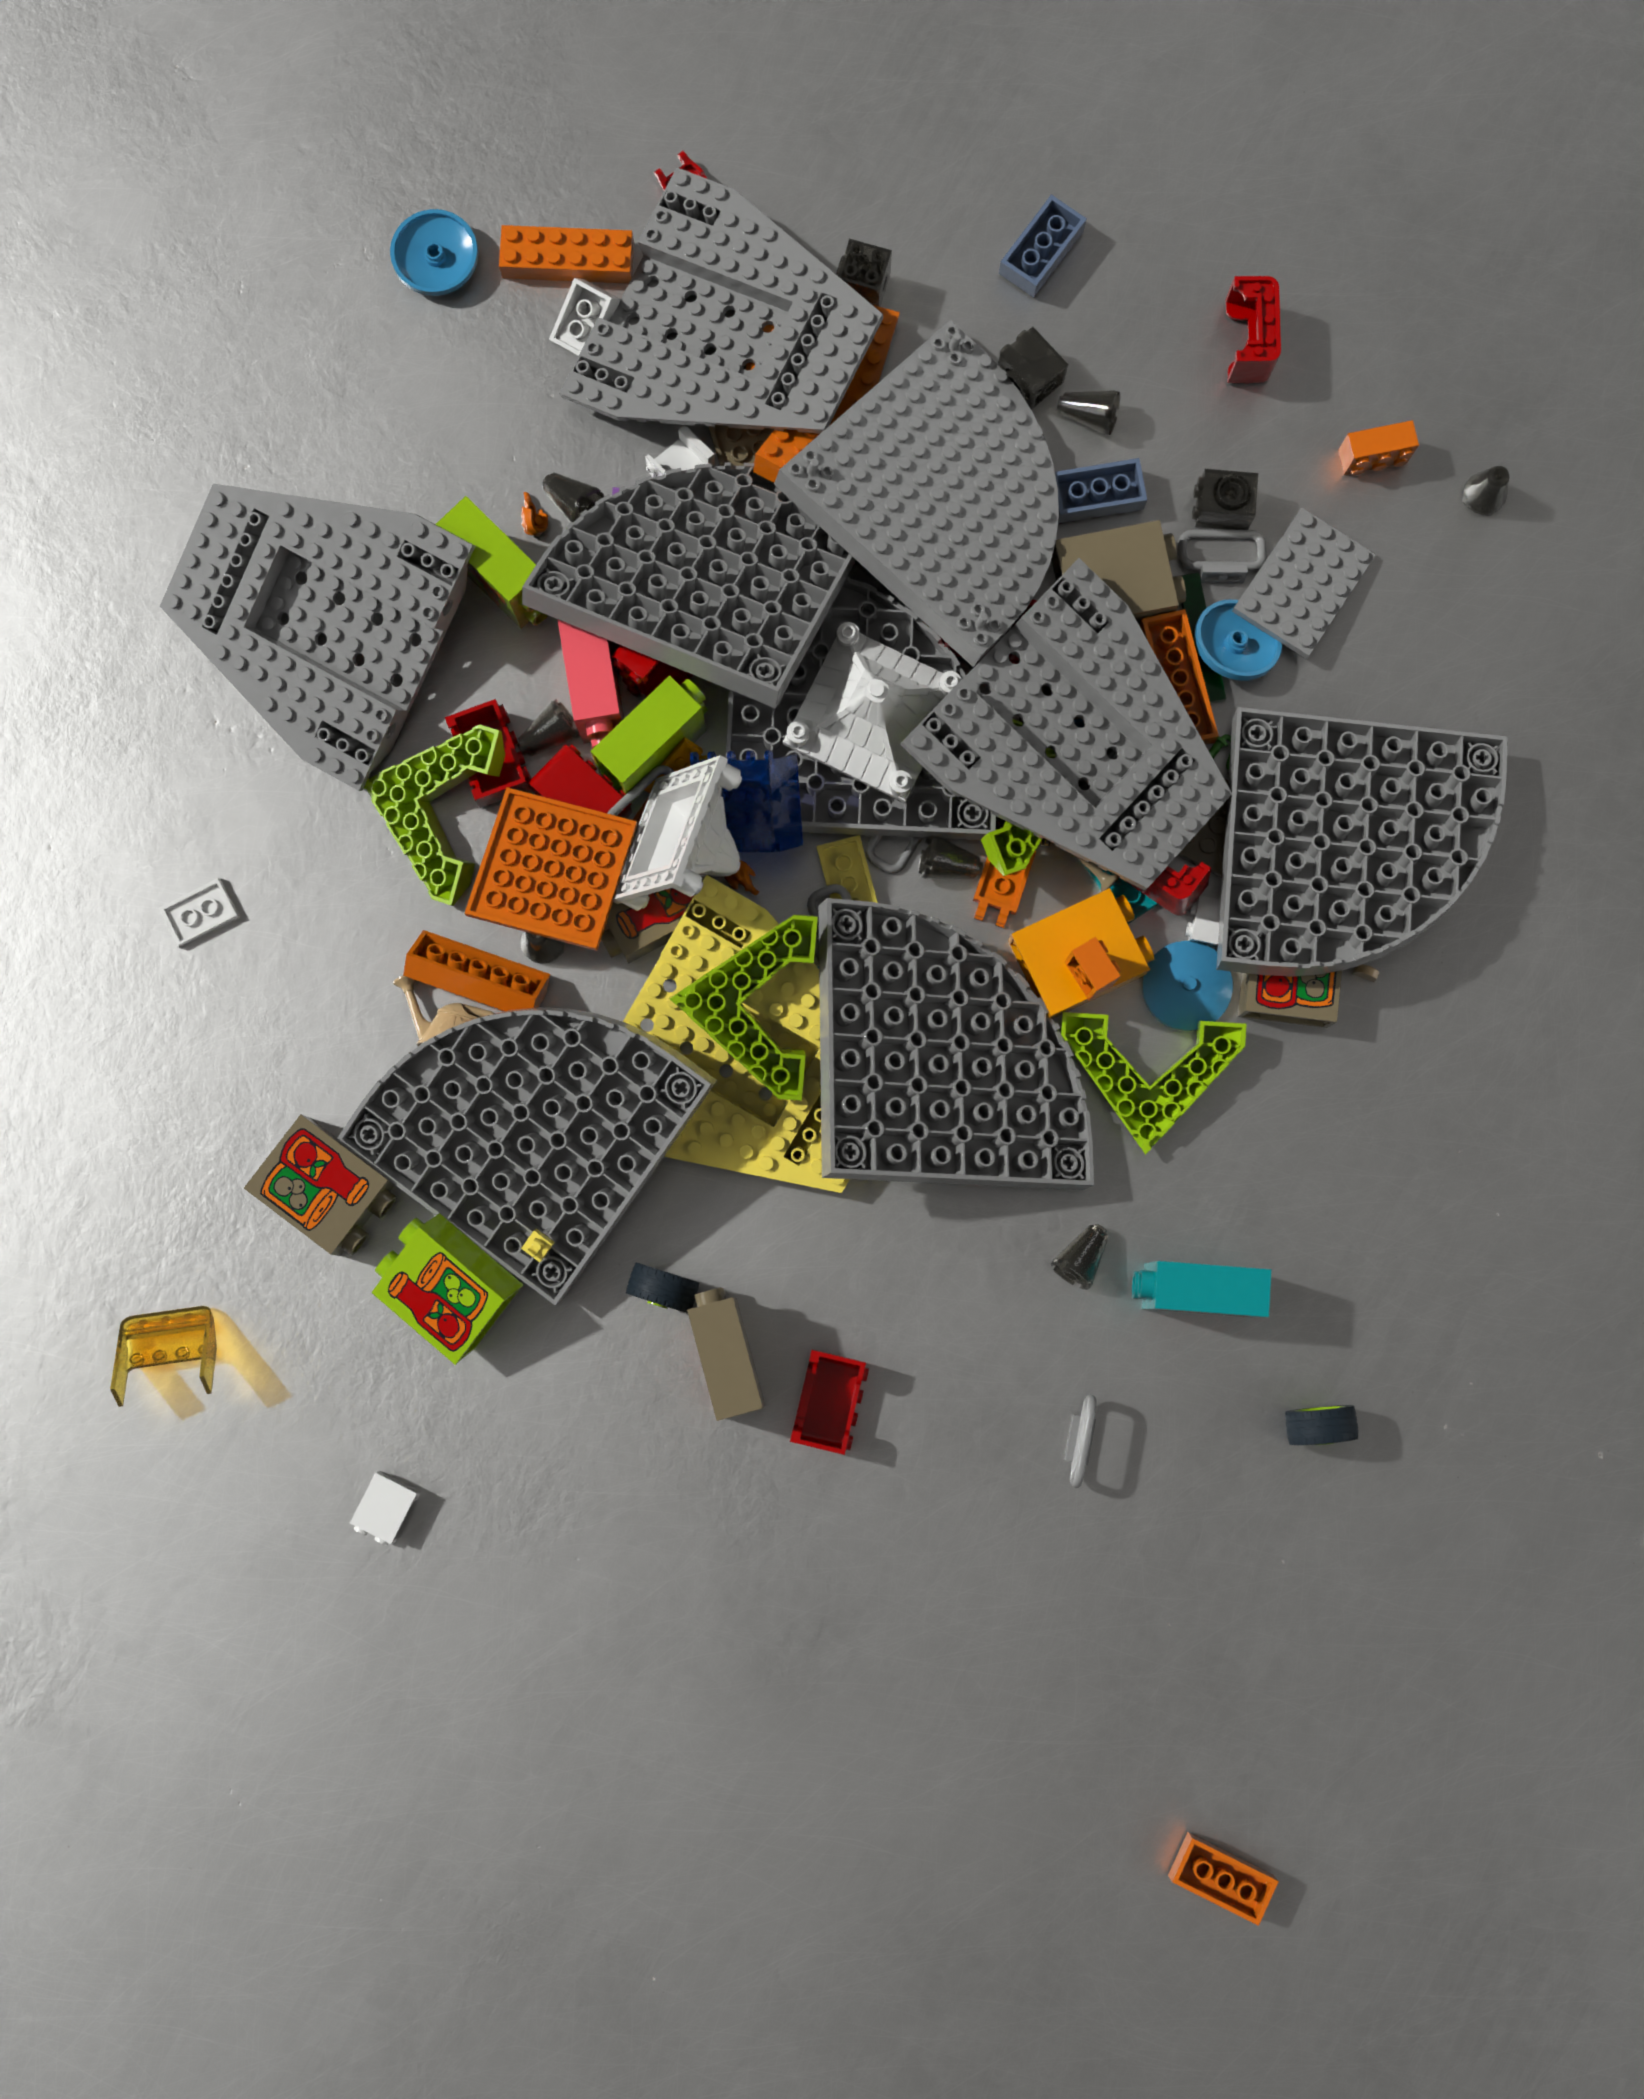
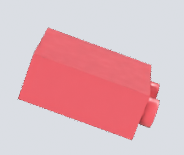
(591, 682)

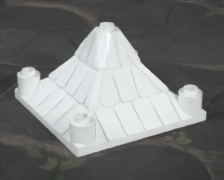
(864, 709)
(681, 834)

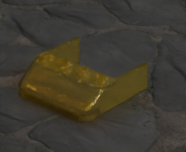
(163, 1340)

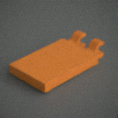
(1000, 891)

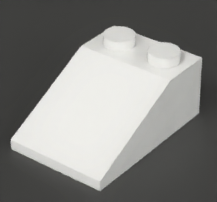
(580, 312)

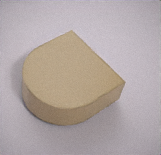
(1366, 972)

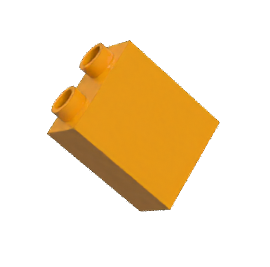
(1047, 944)

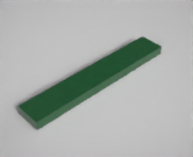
(1194, 607)

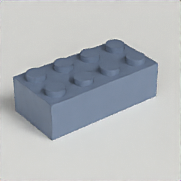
(1042, 245)
(1100, 490)

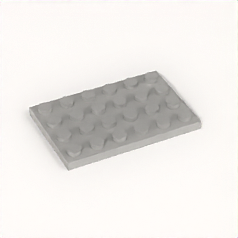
(1304, 583)

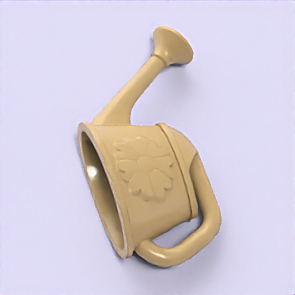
(447, 1016)

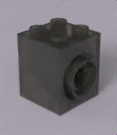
(866, 270)
(1033, 366)
(1225, 499)

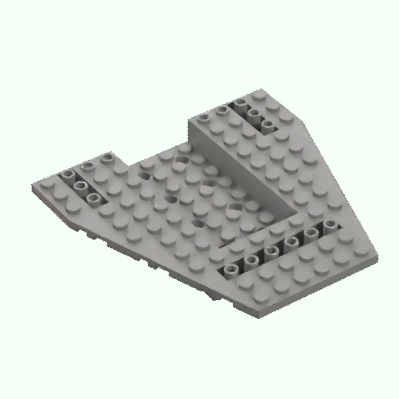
(736, 259)
(245, 574)
(1105, 672)

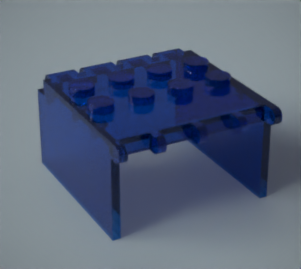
(766, 805)

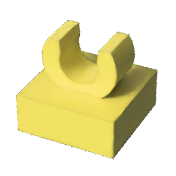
(538, 1245)

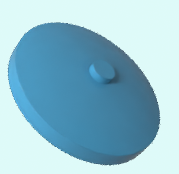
(434, 252)
(1233, 644)
(1186, 986)

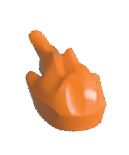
(533, 523)
(742, 877)

